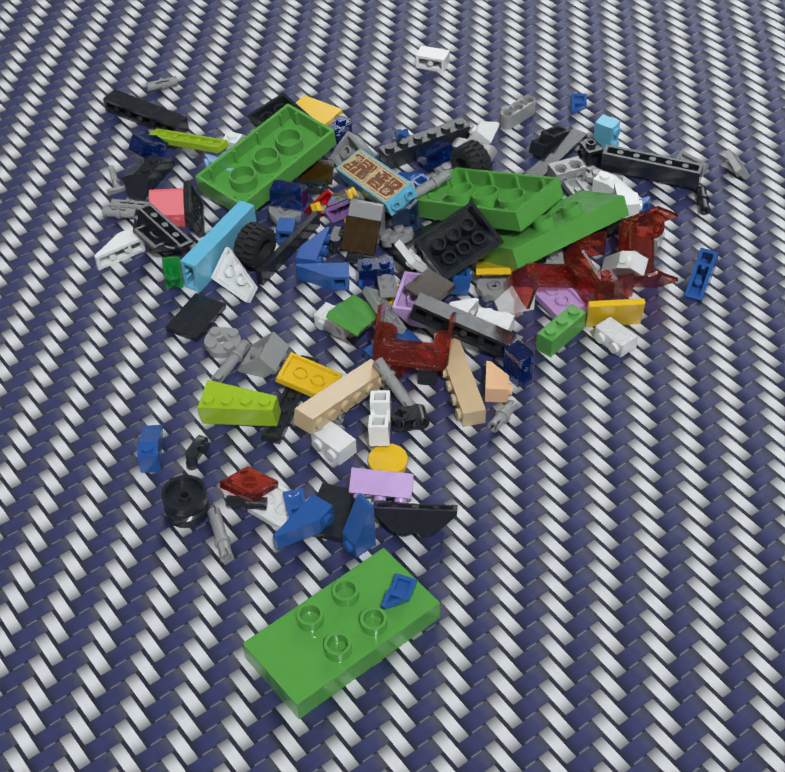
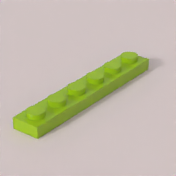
(191, 141)

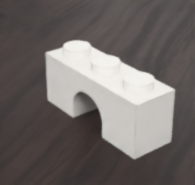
(380, 418)

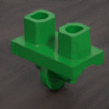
(172, 272)

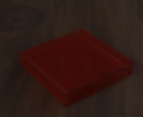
(249, 484)

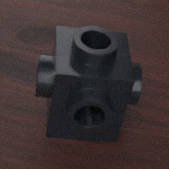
(590, 152)

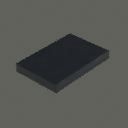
(194, 209)
(196, 317)
(342, 505)

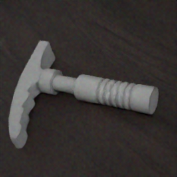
(116, 186)

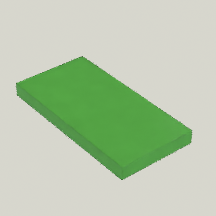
(353, 315)

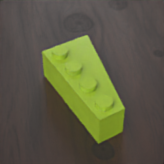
(237, 406)

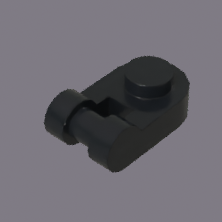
(336, 236)
(195, 450)

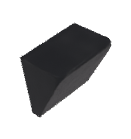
(427, 377)

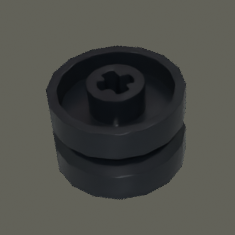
(185, 501)

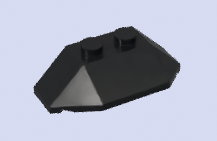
(145, 176)
(158, 230)
(415, 517)

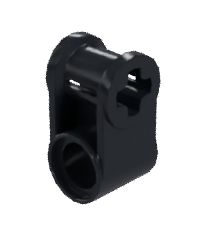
(411, 418)

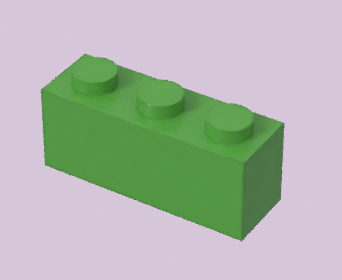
(560, 330)

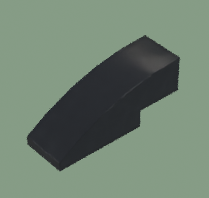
(547, 140)

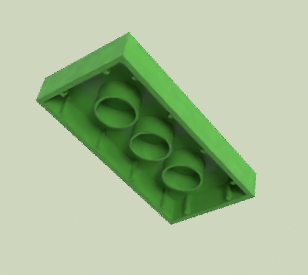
(271, 152)
(504, 198)
(558, 227)
(338, 634)

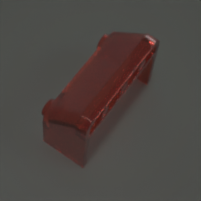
(638, 235)
(534, 275)
(611, 286)
(412, 353)

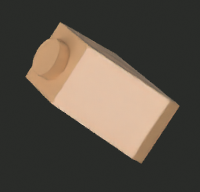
(497, 384)

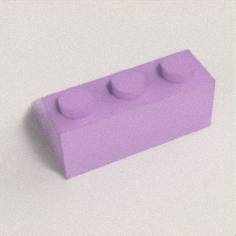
(404, 302)
(381, 485)

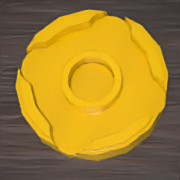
(388, 458)

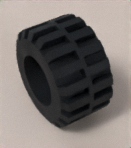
(471, 156)
(254, 244)

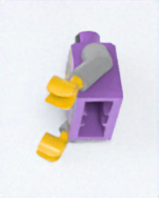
(339, 204)

